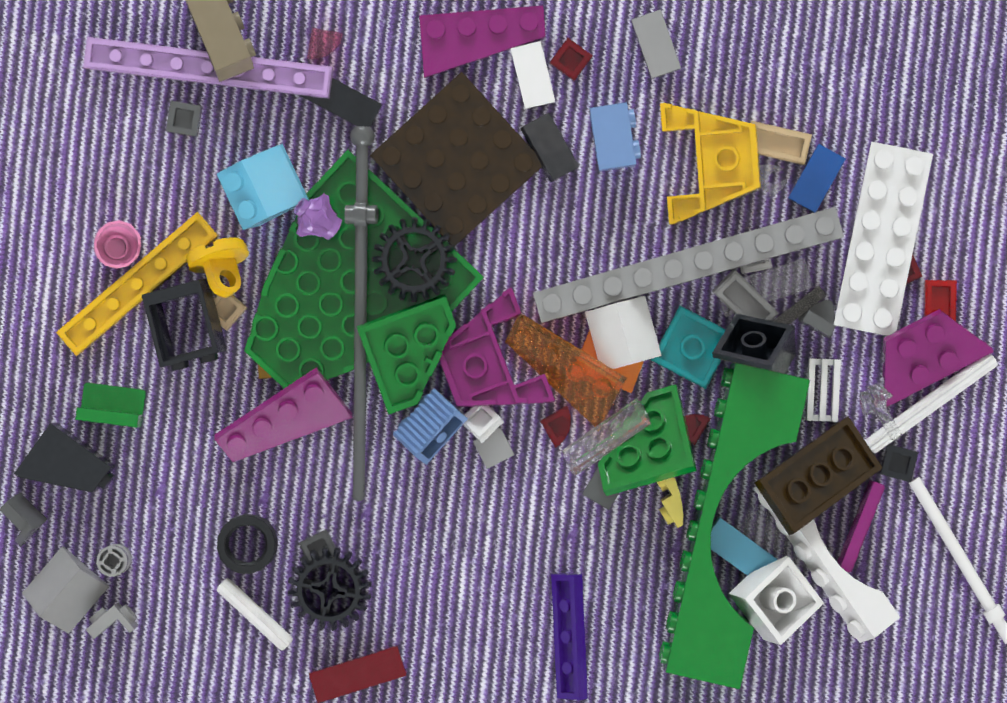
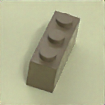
(222, 37)

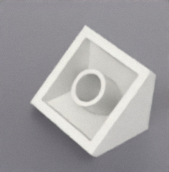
(623, 333)

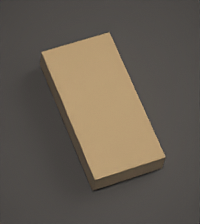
(782, 143)

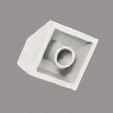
(776, 600)

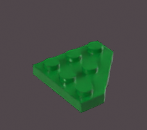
(407, 349)
(654, 452)

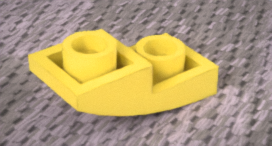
(672, 504)

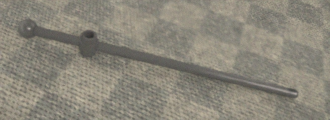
(361, 215)

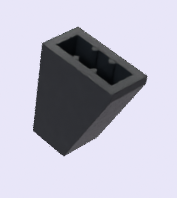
(66, 462)

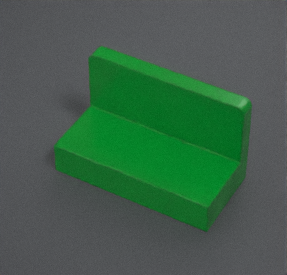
(112, 405)

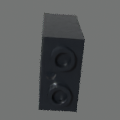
(159, 329)

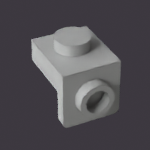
(104, 619)

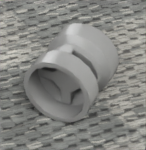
(120, 559)

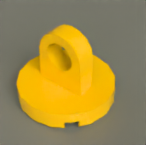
(218, 261)

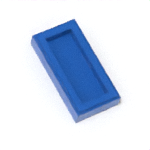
(816, 178)

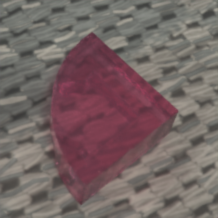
(323, 43)

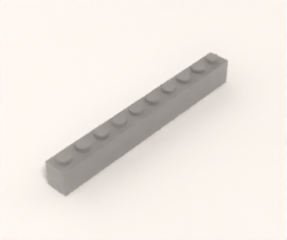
(688, 265)

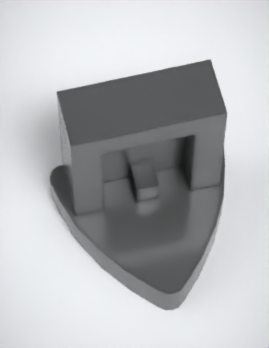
(820, 318)
(23, 516)

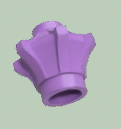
(317, 217)

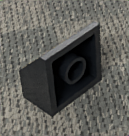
(757, 343)

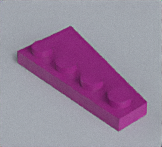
(288, 415)

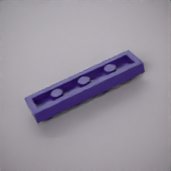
(569, 636)

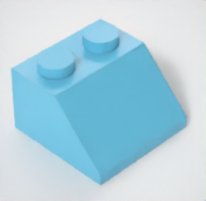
(262, 187)

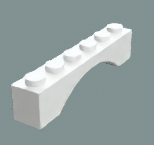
(861, 607)

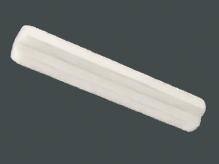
(254, 614)

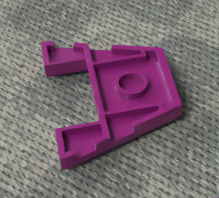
(477, 367)

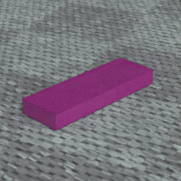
(860, 525)

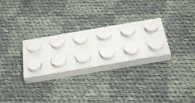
(883, 239)

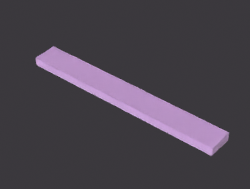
(196, 67)

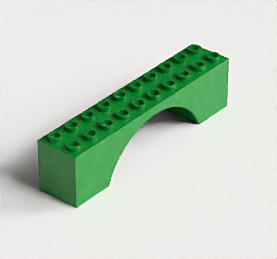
(706, 633)

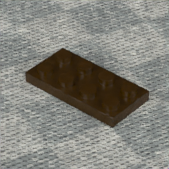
(818, 475)

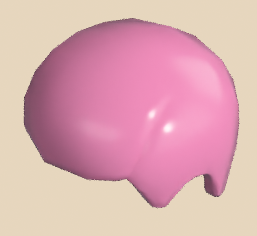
(117, 244)

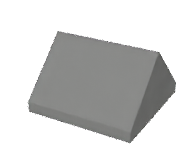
(64, 590)

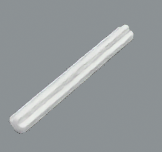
(934, 400)

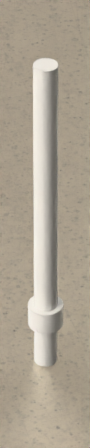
(993, 612)

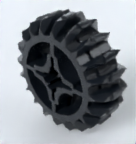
(392, 275)
(343, 590)

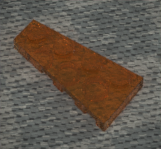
(569, 370)

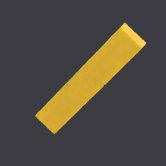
(139, 280)

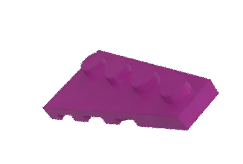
(470, 36)

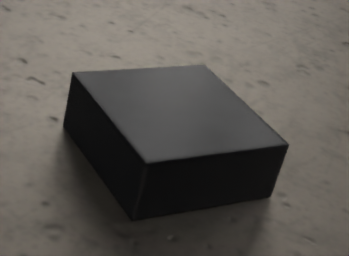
(898, 463)

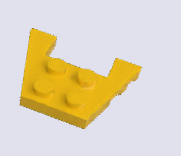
(725, 160)

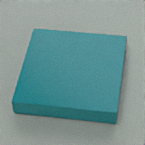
(689, 347)

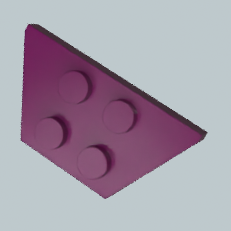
(927, 354)

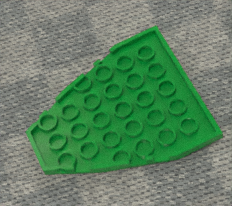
(310, 290)

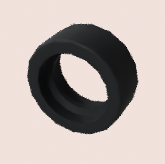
(225, 552)

